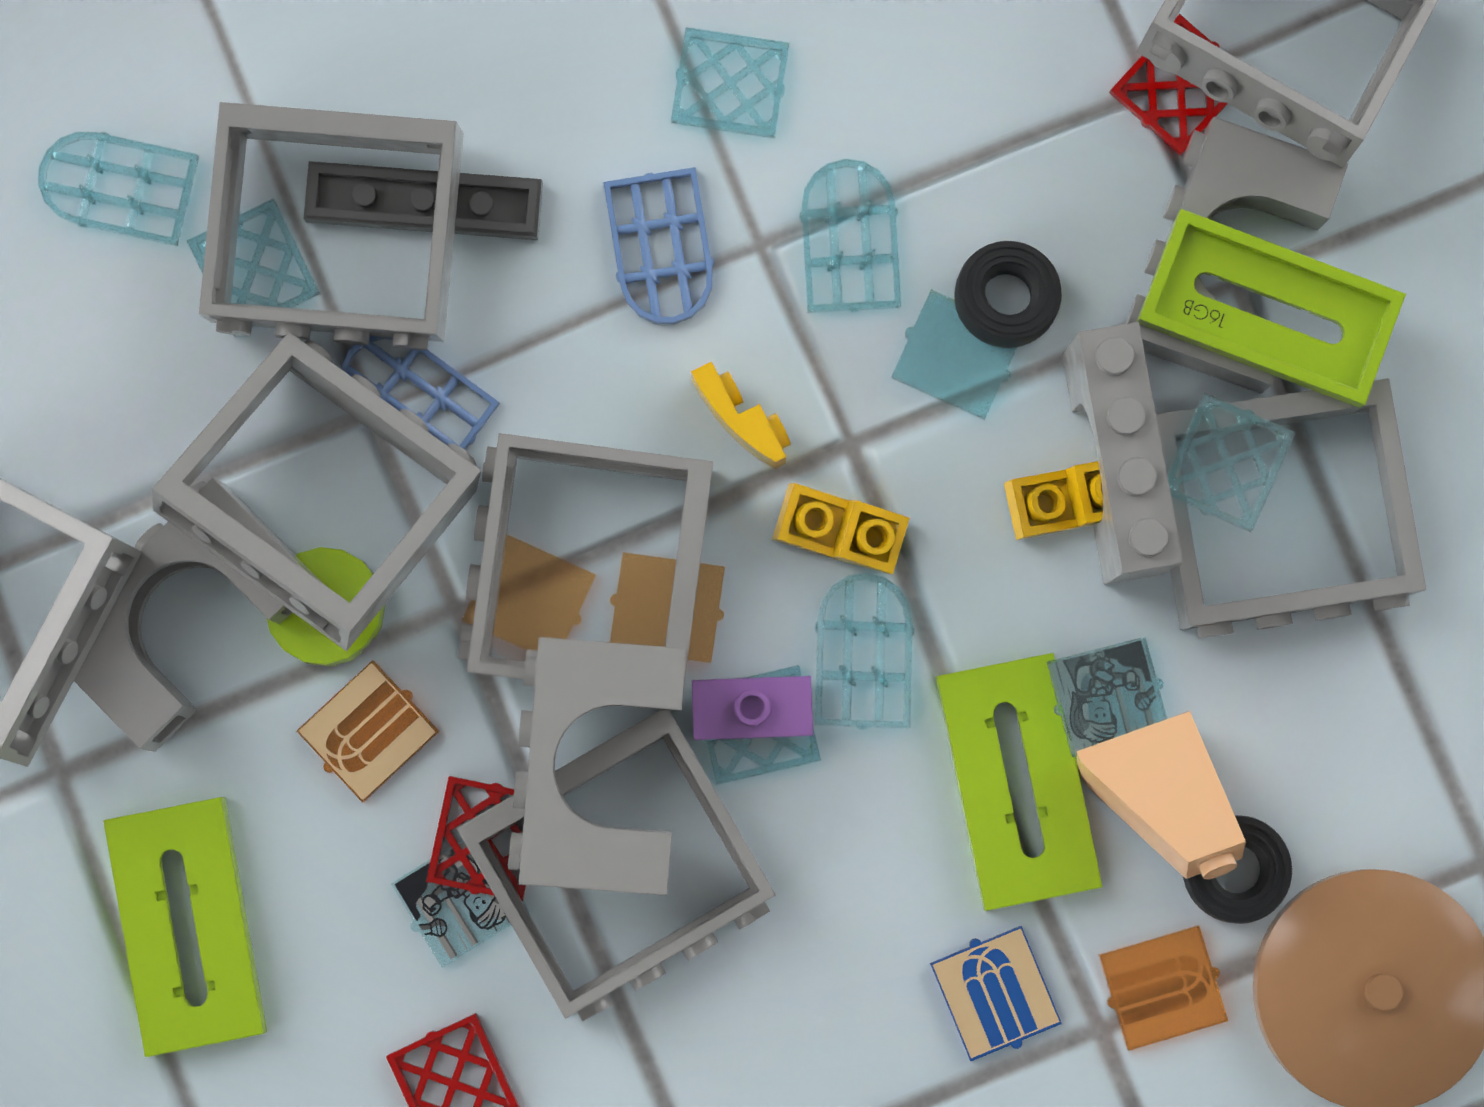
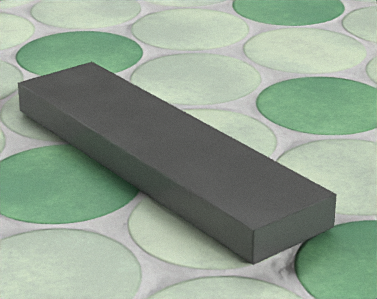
(407, 200)

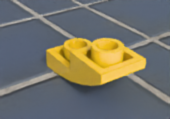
(754, 431)
(1055, 500)
(840, 528)

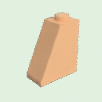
(1168, 795)

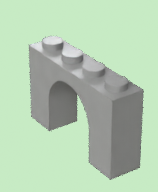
(1233, 171)
(1112, 384)
(118, 668)
(557, 842)

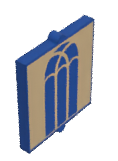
(995, 993)

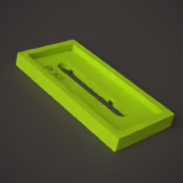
(1357, 305)
(1001, 867)
(233, 998)

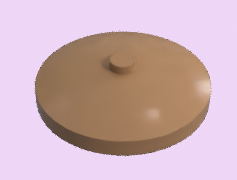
(1372, 989)

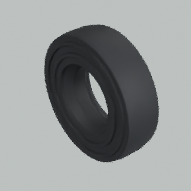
(1016, 260)
(1268, 890)

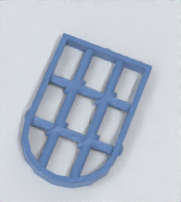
(643, 228)
(440, 395)

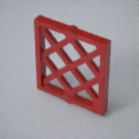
(1149, 118)
(475, 884)
(433, 1040)

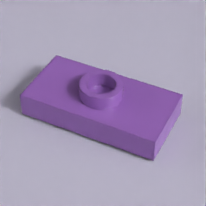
(752, 708)

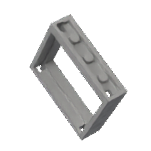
(1272, 102)
(330, 128)
(493, 522)
(264, 564)
(1327, 601)
(67, 630)
(689, 939)

